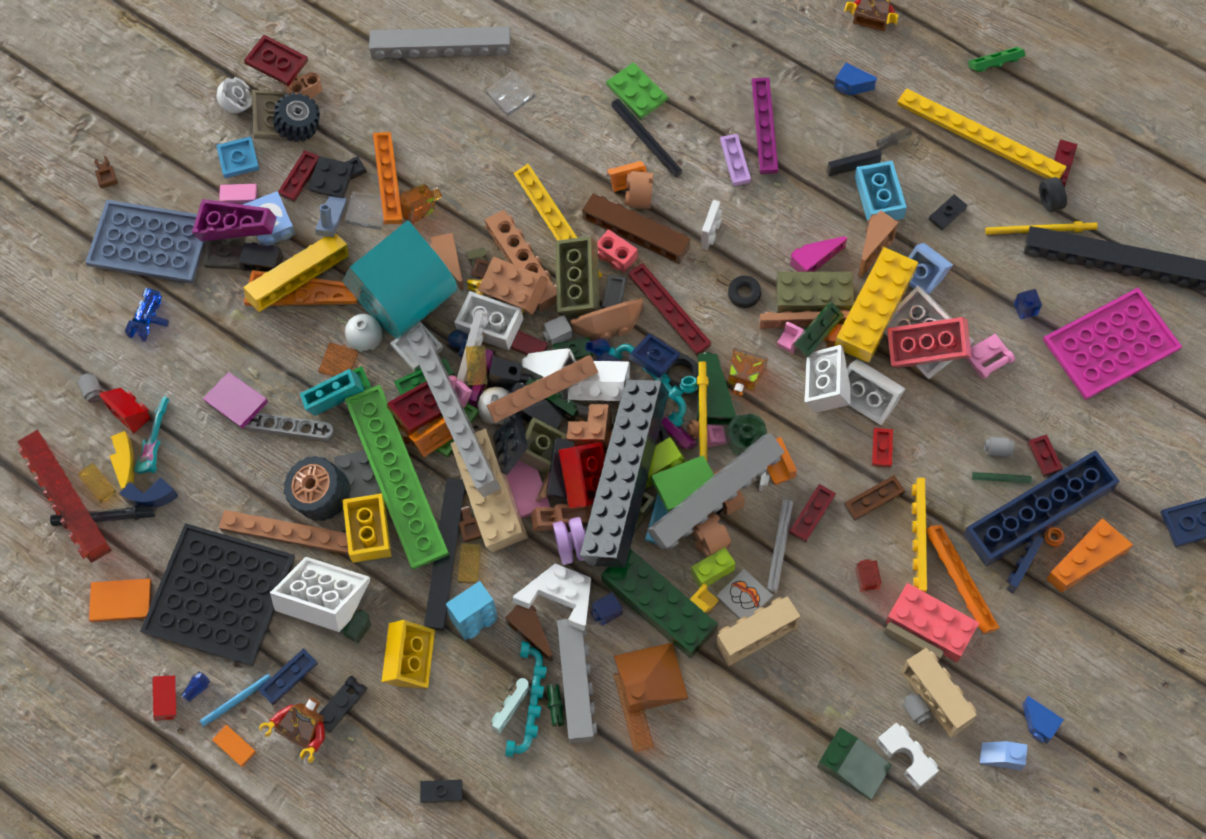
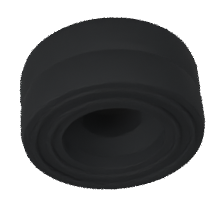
(1053, 194)

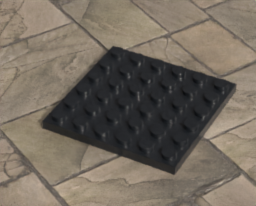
(217, 594)

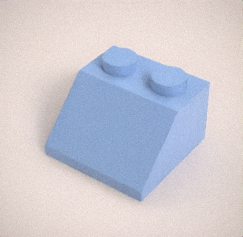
(930, 268)

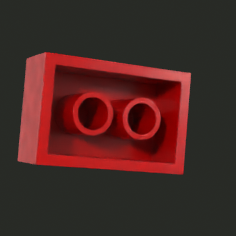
(582, 472)

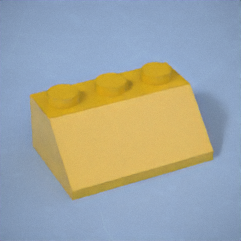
(408, 655)

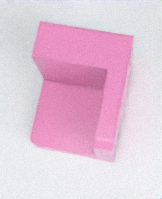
(789, 336)

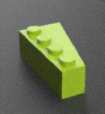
(665, 457)

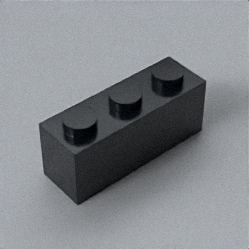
(541, 410)

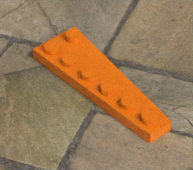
(313, 293)

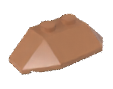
(609, 321)

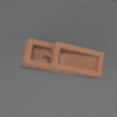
(544, 516)

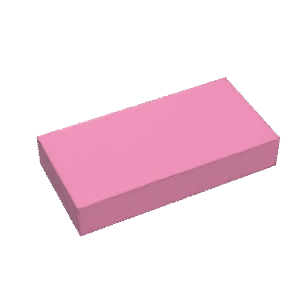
(238, 193)

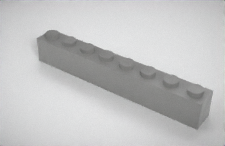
(440, 42)
(715, 491)

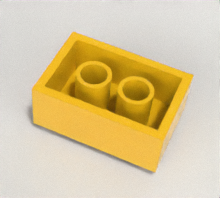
(366, 528)

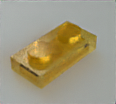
(476, 365)

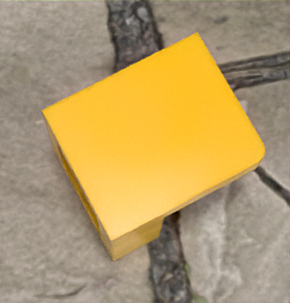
(704, 599)

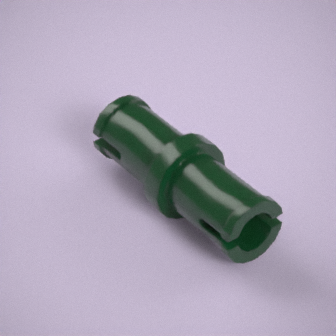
(555, 705)

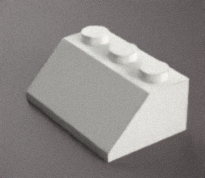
(604, 385)
(872, 391)

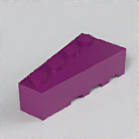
(231, 220)

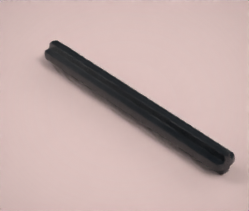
(646, 137)

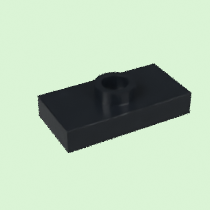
(948, 212)
(441, 791)

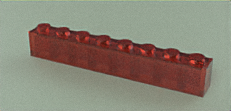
(64, 496)

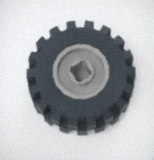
(296, 117)

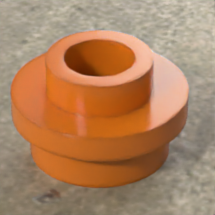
(1058, 533)

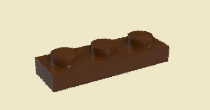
(874, 498)

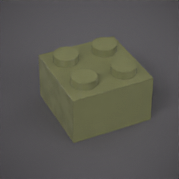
(540, 444)

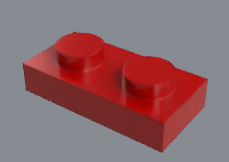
(882, 447)

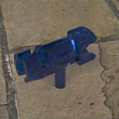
(146, 315)

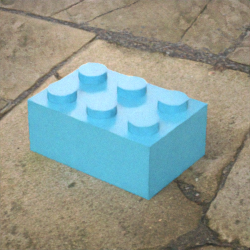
(880, 190)
(472, 611)

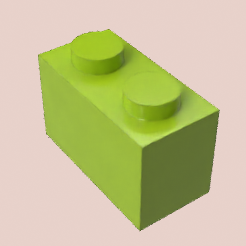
(713, 568)

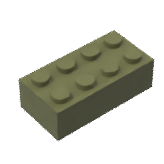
(577, 276)
(813, 291)

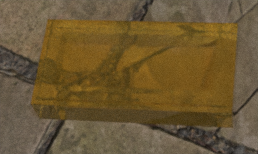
(96, 482)
(469, 563)

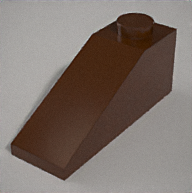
(528, 626)

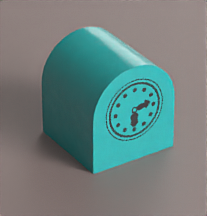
(400, 280)

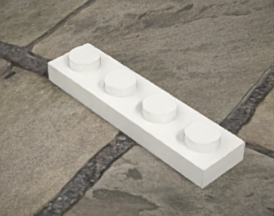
(474, 339)

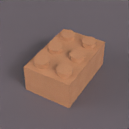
(513, 285)

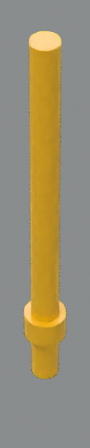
(1077, 226)
(702, 382)

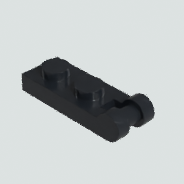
(342, 703)

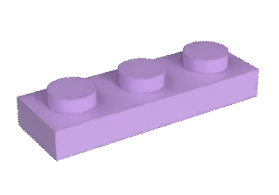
(735, 160)

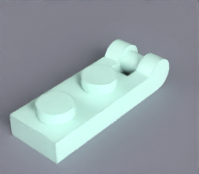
(511, 705)

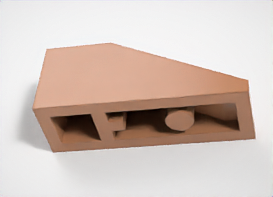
(446, 250)

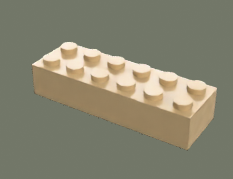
(497, 512)

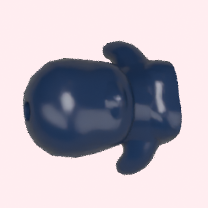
(458, 340)

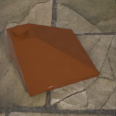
(650, 677)

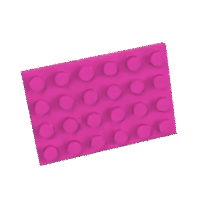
(1112, 343)

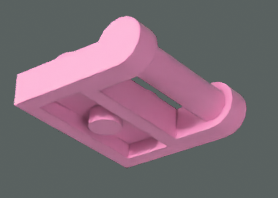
(986, 351)

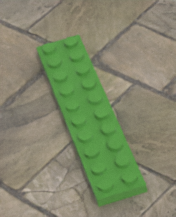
(396, 477)

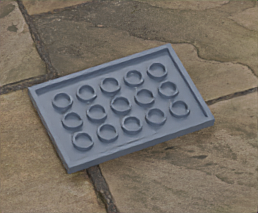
(146, 242)

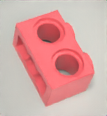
(619, 248)

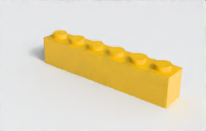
(295, 272)

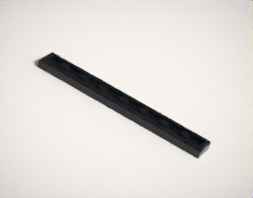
(443, 567)

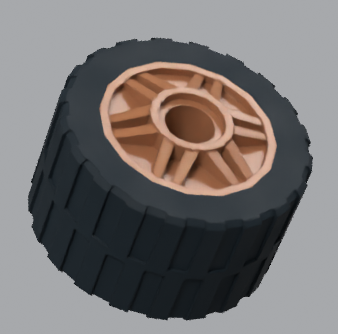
(316, 488)

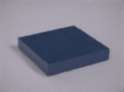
(654, 355)

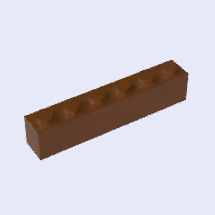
(636, 228)

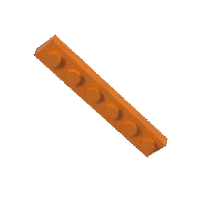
(387, 178)
(962, 579)

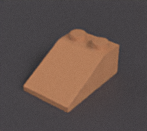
(879, 235)

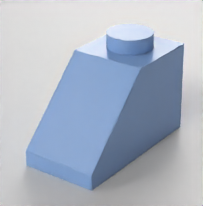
(1004, 754)

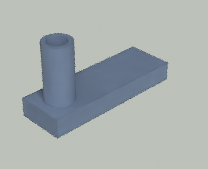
(330, 216)

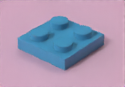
(237, 157)

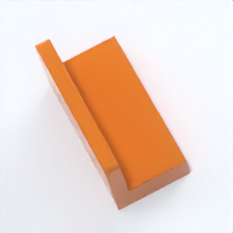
(619, 174)
(431, 436)
(784, 469)

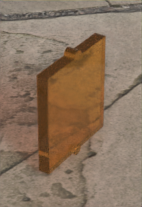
(337, 359)

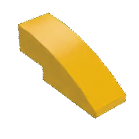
(123, 460)

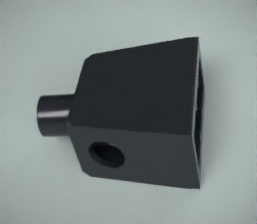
(506, 374)

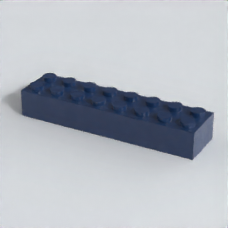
(1041, 508)

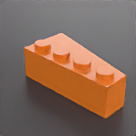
(1093, 552)

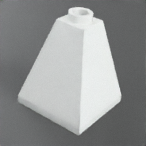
(546, 362)

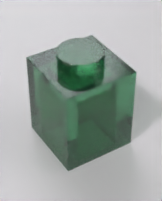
(357, 626)

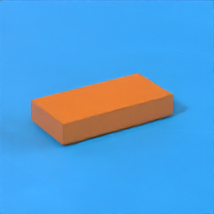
(234, 745)

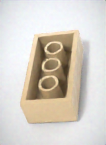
(757, 630)
(939, 692)

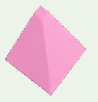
(715, 435)

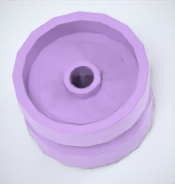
(570, 540)

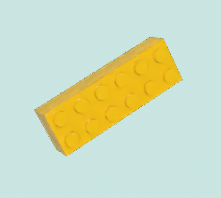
(876, 304)

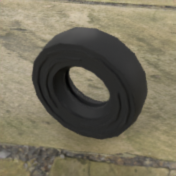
(742, 302)

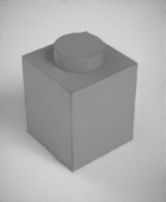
(557, 330)

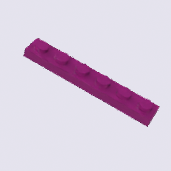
(764, 126)

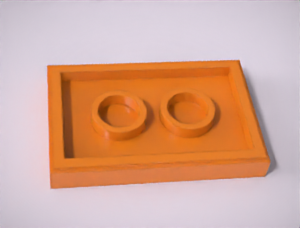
(119, 600)

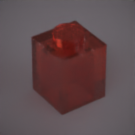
(868, 575)

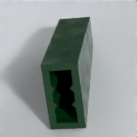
(719, 403)

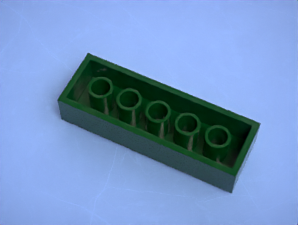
(660, 604)

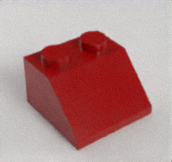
(125, 408)

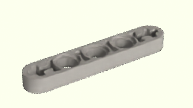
(298, 423)

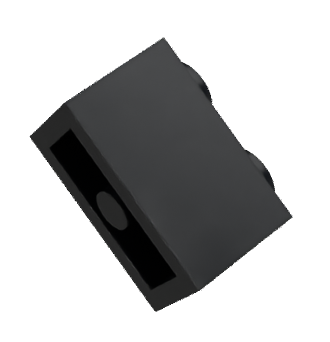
(260, 257)

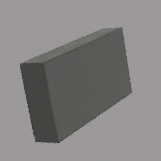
(614, 291)

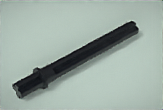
(114, 514)

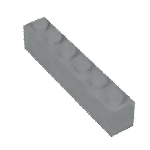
(576, 683)

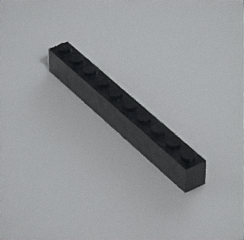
(1116, 257)

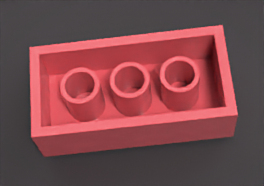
(929, 342)
(933, 621)

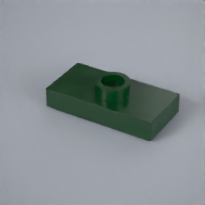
(576, 346)

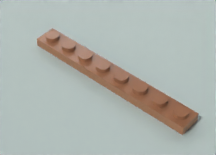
(284, 531)

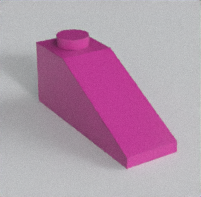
(814, 255)

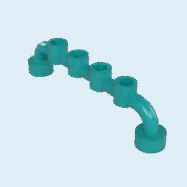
(674, 392)
(533, 710)

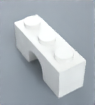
(897, 740)

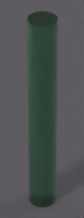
(1001, 477)

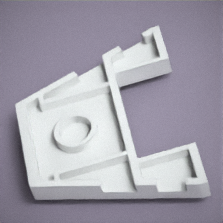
(562, 587)

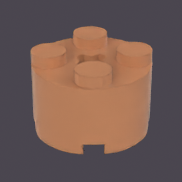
(640, 190)
(710, 536)

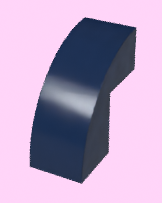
(158, 494)

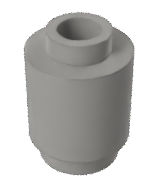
(89, 387)
(999, 446)
(917, 708)

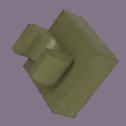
(476, 253)

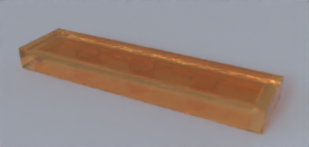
(635, 722)

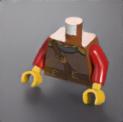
(872, 13)
(300, 726)

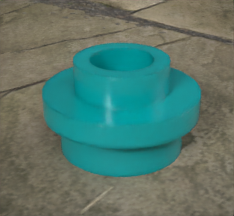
(689, 384)

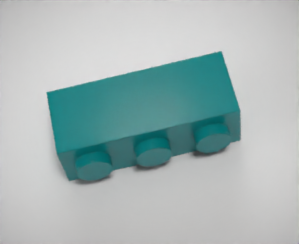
(331, 392)

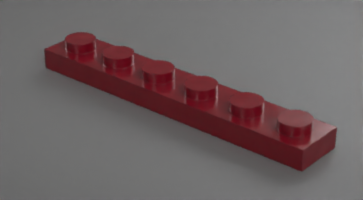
(669, 309)

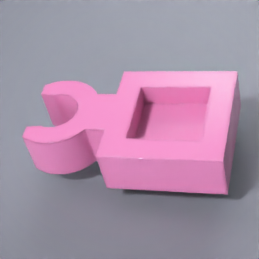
(461, 389)

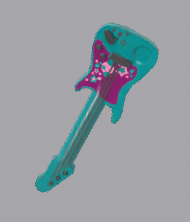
(148, 456)

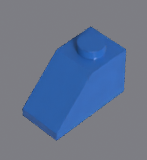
(854, 80)
(1040, 720)

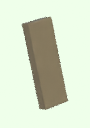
(910, 640)

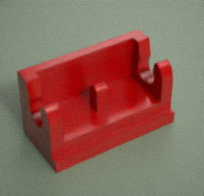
(164, 697)

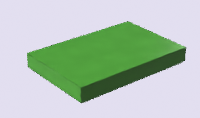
(681, 481)

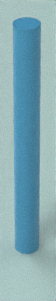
(234, 701)

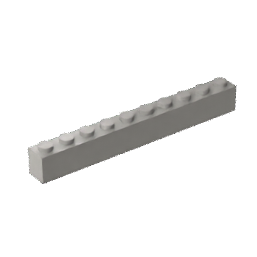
(453, 412)

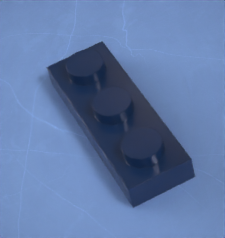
(1023, 563)
(288, 676)

